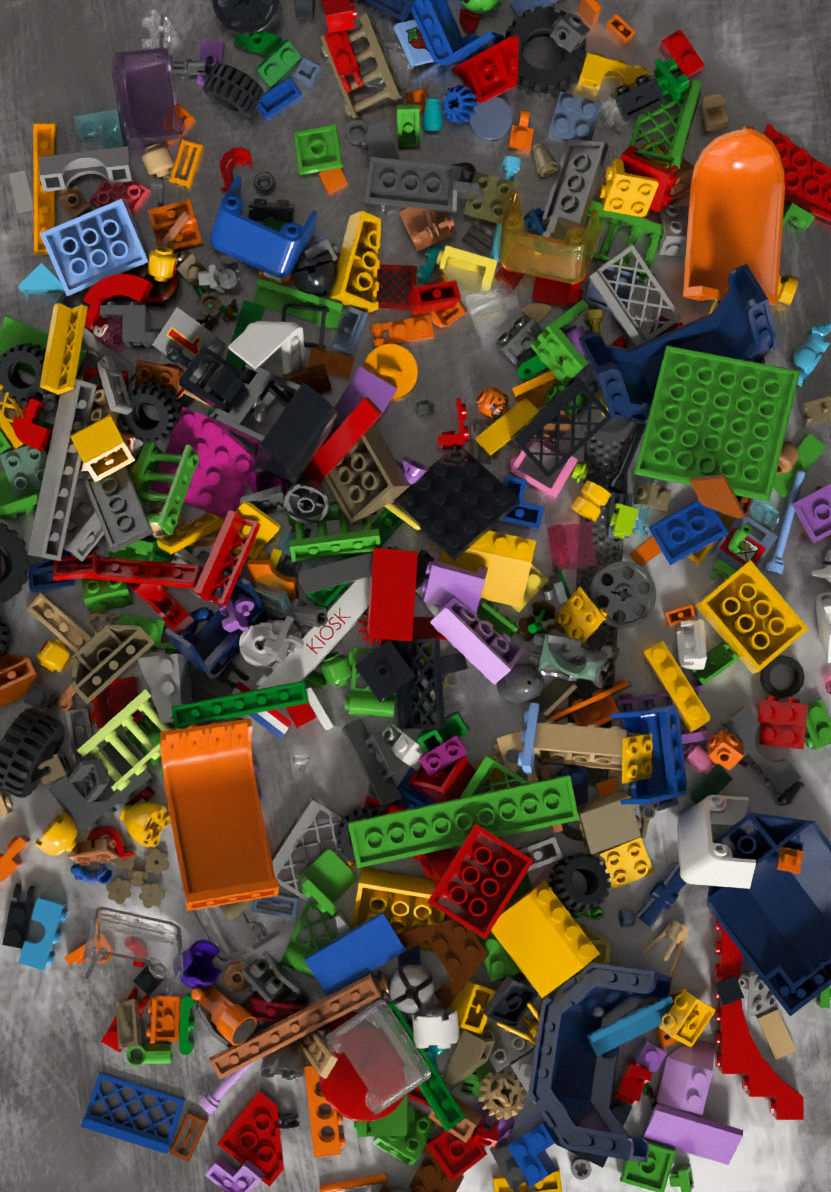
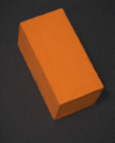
(620, 29)
(679, 615)

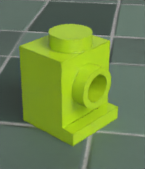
(623, 520)

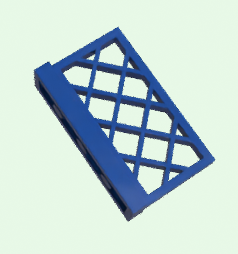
(125, 1132)

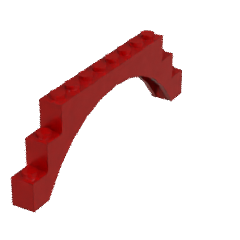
(738, 1050)

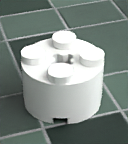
(435, 1028)

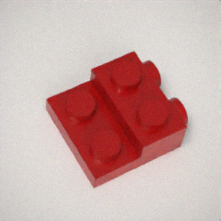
(113, 700)
(782, 722)

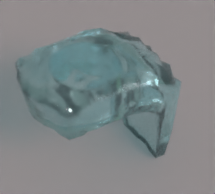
(764, 514)

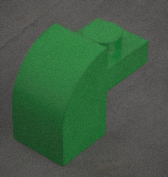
(432, 738)

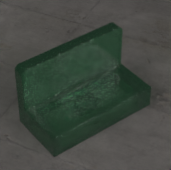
(709, 784)

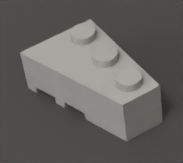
(168, 682)

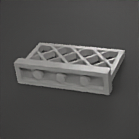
(616, 305)
(293, 837)

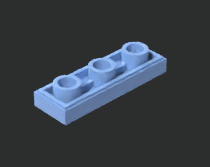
(527, 757)

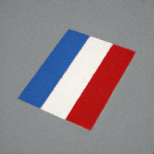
(271, 720)

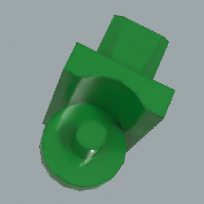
(667, 83)

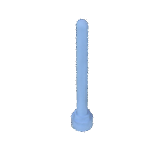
(776, 564)

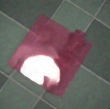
(572, 546)

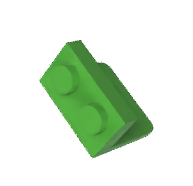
(11, 505)
(105, 595)
(327, 881)
(391, 1125)

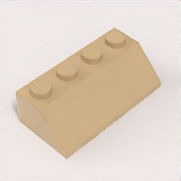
(579, 745)

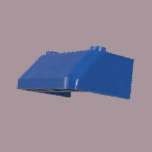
(444, 36)
(255, 243)
(668, 764)

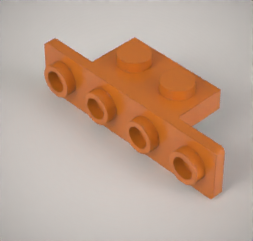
(594, 710)

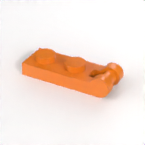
(403, 331)

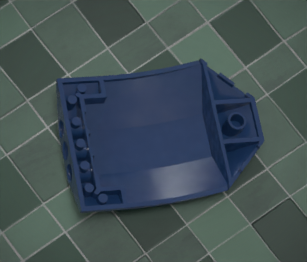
(784, 915)

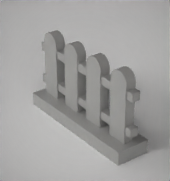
(88, 530)

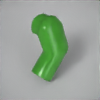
(738, 536)
(594, 913)

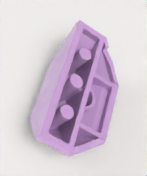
(687, 1078)

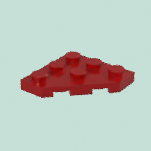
(257, 1137)

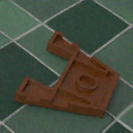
(456, 948)
(429, 1177)

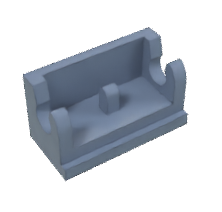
(350, 331)

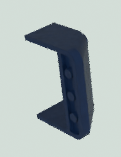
(214, 646)

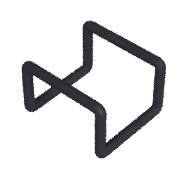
(321, 346)

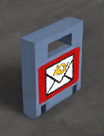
(753, 548)

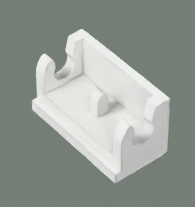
(691, 645)

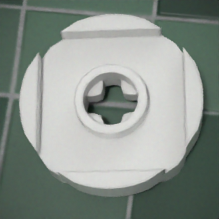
(250, 650)

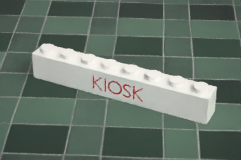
(320, 641)

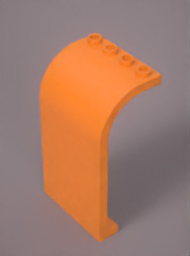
(216, 814)

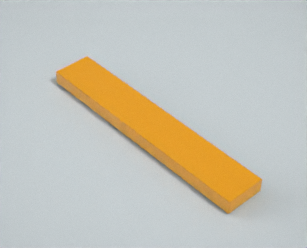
(44, 202)

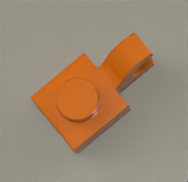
(521, 135)

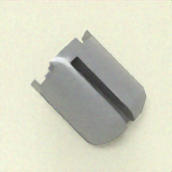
(411, 1000)

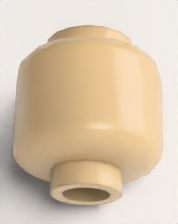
(157, 160)

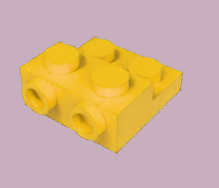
(686, 1018)

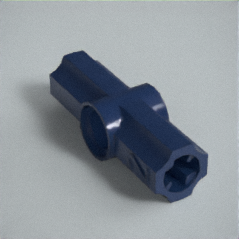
(661, 896)

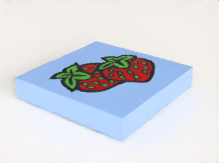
(413, 43)

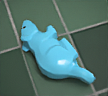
(808, 352)

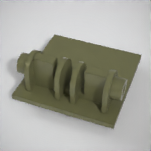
(496, 198)

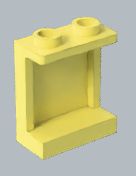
(469, 262)

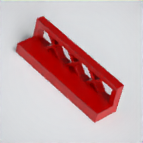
(222, 558)

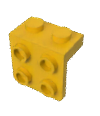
(626, 192)
(267, 530)

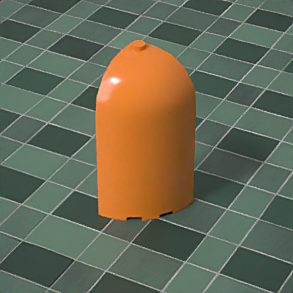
(735, 215)

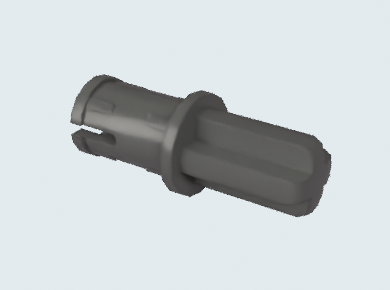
(191, 67)

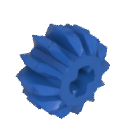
(459, 104)

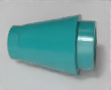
(432, 115)

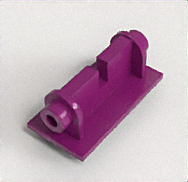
(443, 755)

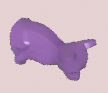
(412, 470)

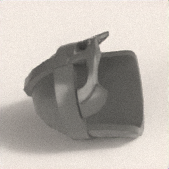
(514, 685)

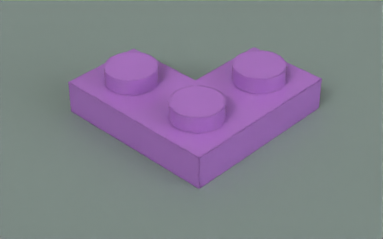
(234, 1181)

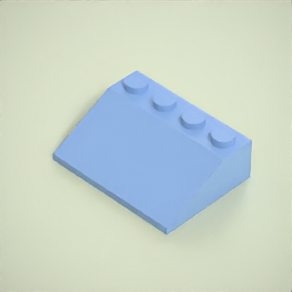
(95, 246)

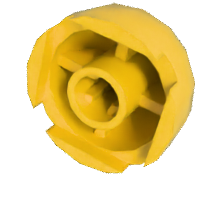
(58, 835)

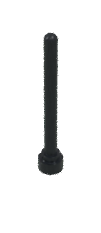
(618, 482)

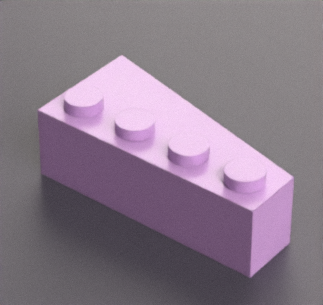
(477, 640)

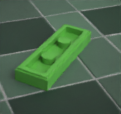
(808, 452)

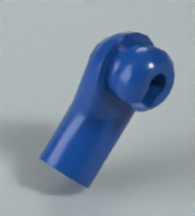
(199, 615)

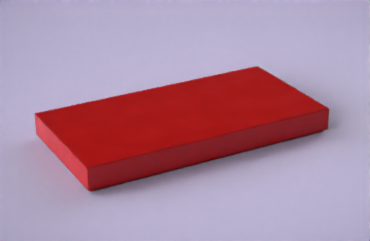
(392, 594)

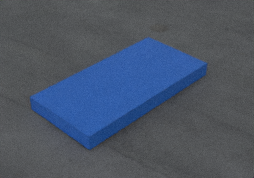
(355, 954)

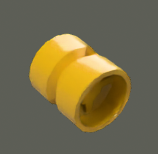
(787, 288)
(592, 498)

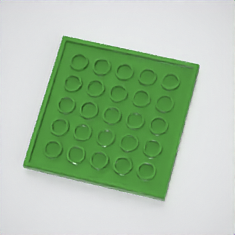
(717, 420)

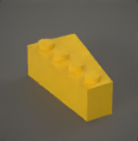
(358, 264)

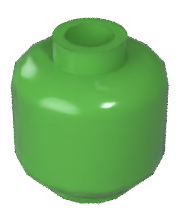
(336, 669)

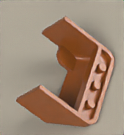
(718, 495)

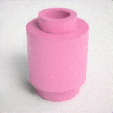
(698, 758)

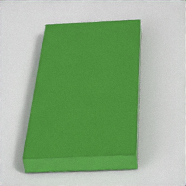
(17, 332)

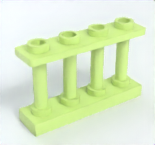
(108, 734)

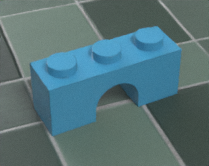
(50, 914)

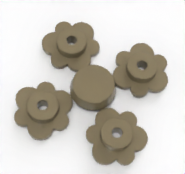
(138, 876)

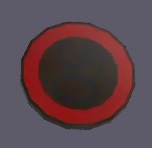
(162, 291)

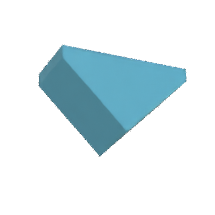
(41, 281)

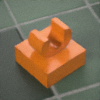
(789, 860)

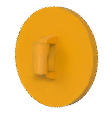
(394, 366)

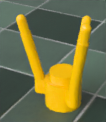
(532, 1026)

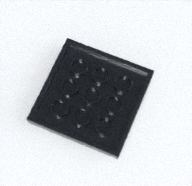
(457, 501)

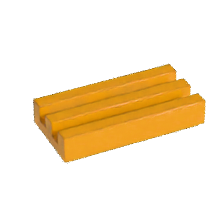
(180, 181)

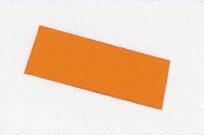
(645, 552)

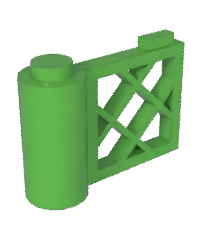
(363, 700)
(297, 951)

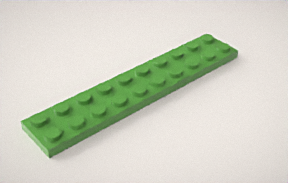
(450, 822)

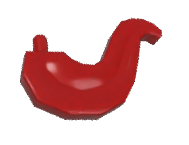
(229, 160)
(109, 832)

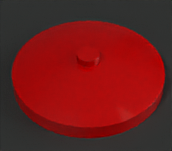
(347, 1092)

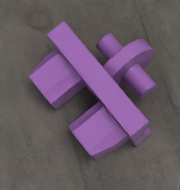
(238, 610)

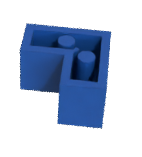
(525, 514)
(531, 1153)

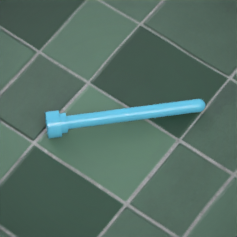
(511, 166)

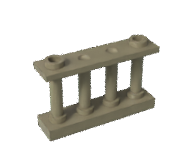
(383, 69)

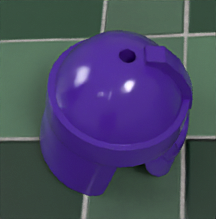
(198, 965)

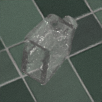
(489, 310)

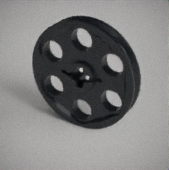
(246, 13)

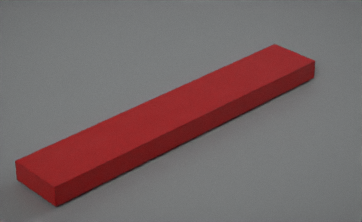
(342, 440)
(147, 572)

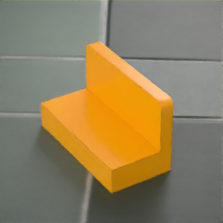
(535, 389)

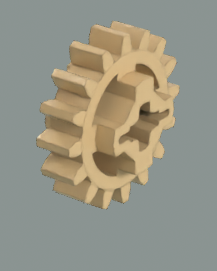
(502, 1094)

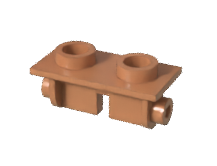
(85, 853)

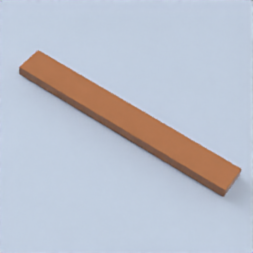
(295, 1026)

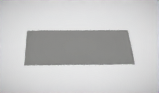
(21, 192)

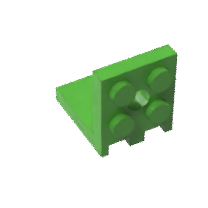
(554, 345)

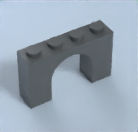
(87, 813)

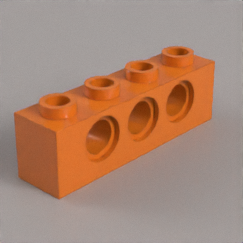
(322, 1144)

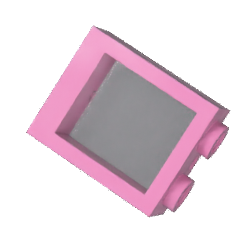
(524, 468)

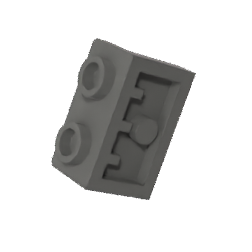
(517, 341)
(267, 500)

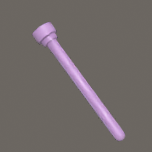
(211, 1101)

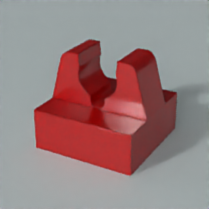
(486, 1137)

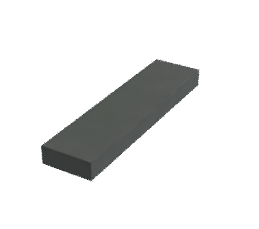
(336, 573)

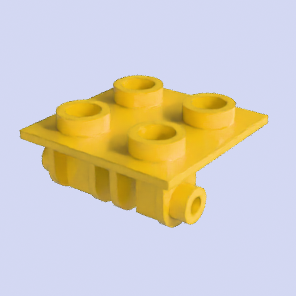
(580, 616)
(637, 757)
(626, 862)

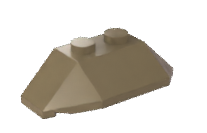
(106, 658)

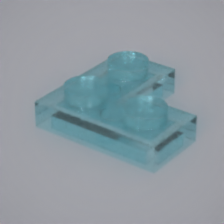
(102, 125)

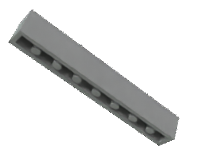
(61, 472)

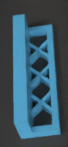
(629, 1026)

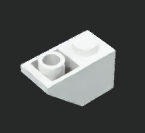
(403, 746)

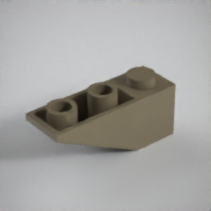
(470, 1054)

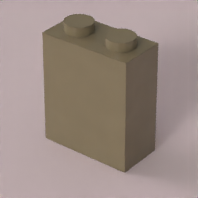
(607, 822)

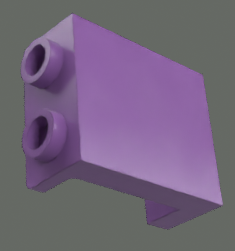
(452, 581)

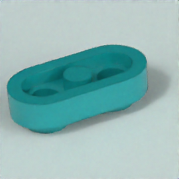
(425, 272)

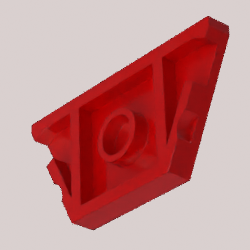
(491, 70)

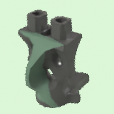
(561, 663)

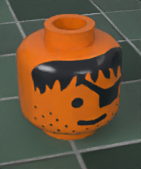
(492, 402)

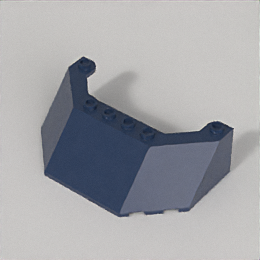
(736, 329)
(566, 1075)

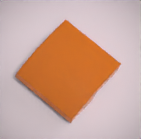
(164, 218)

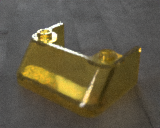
(545, 256)

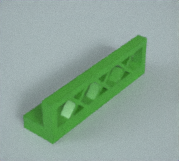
(275, 296)

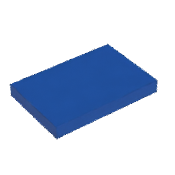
(688, 531)

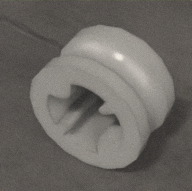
(587, 1165)

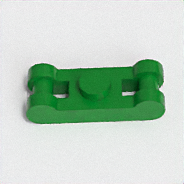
(187, 1024)

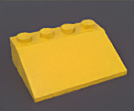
(507, 564)
(751, 617)
(399, 898)
(543, 939)

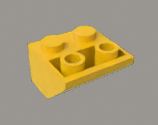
(102, 448)
(471, 1004)

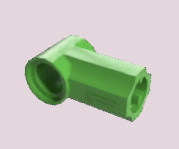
(152, 1054)

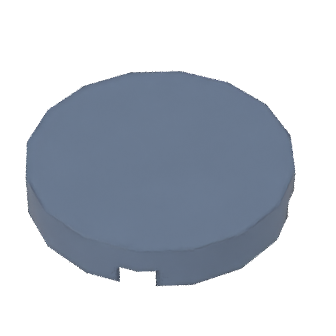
(491, 119)

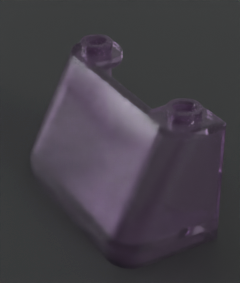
(145, 97)

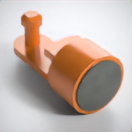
(230, 1018)

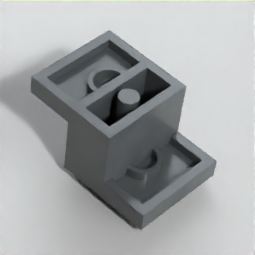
(136, 323)

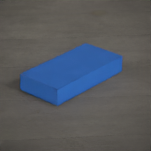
(278, 98)

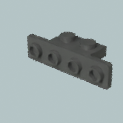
(375, 761)

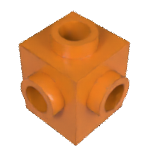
(725, 749)

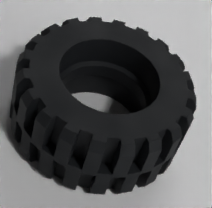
(544, 80)
(15, 563)
(27, 744)

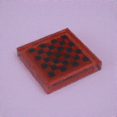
(395, 285)

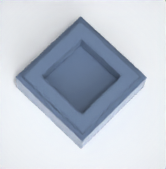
(307, 71)

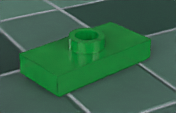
(258, 43)

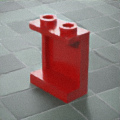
(666, 177)

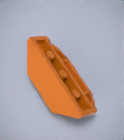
(15, 677)

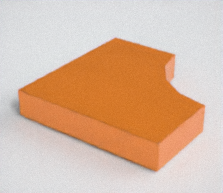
(265, 573)

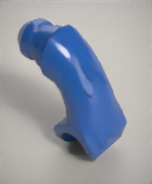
(99, 875)

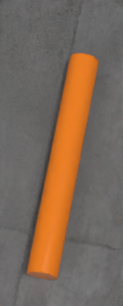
(355, 1183)

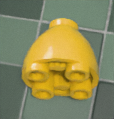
(145, 822)

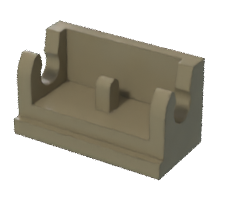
(816, 411)
(59, 768)
(128, 1024)

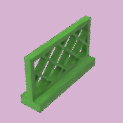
(682, 129)
(484, 772)

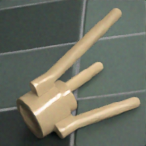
(678, 934)

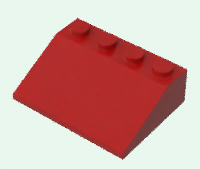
(480, 881)

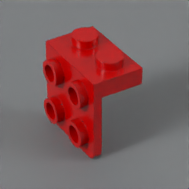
(557, 292)

